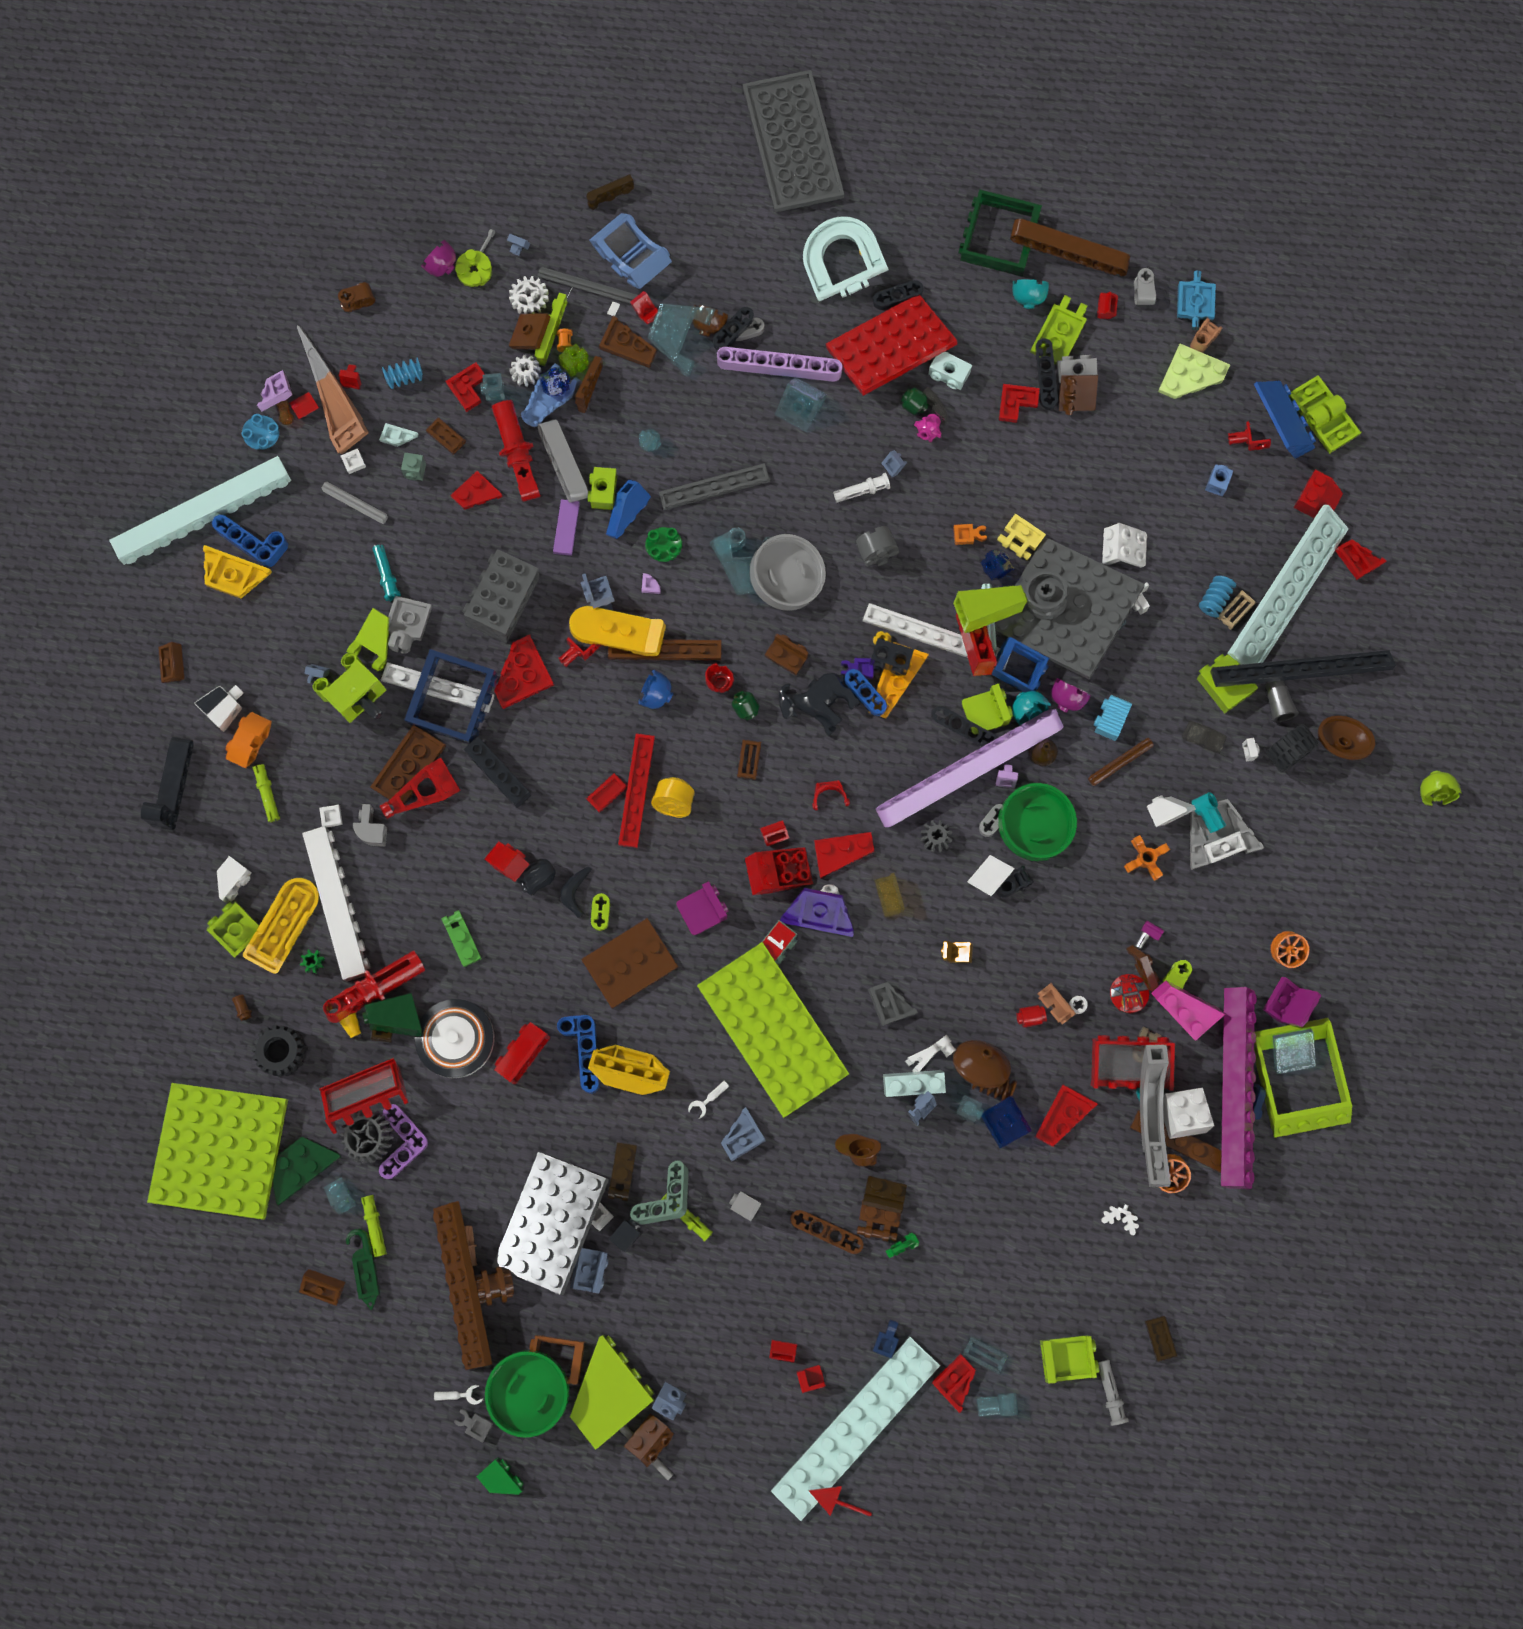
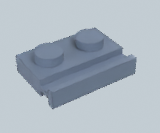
(924, 1105)

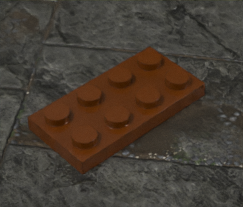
(411, 756)

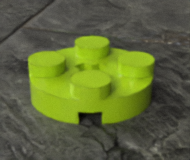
(470, 259)

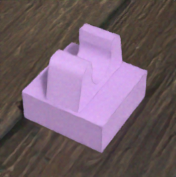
(1006, 777)

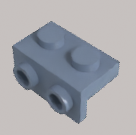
(597, 591)
(589, 1271)

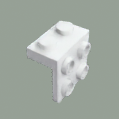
(1124, 545)

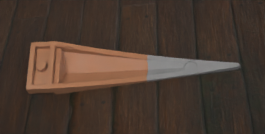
(342, 417)

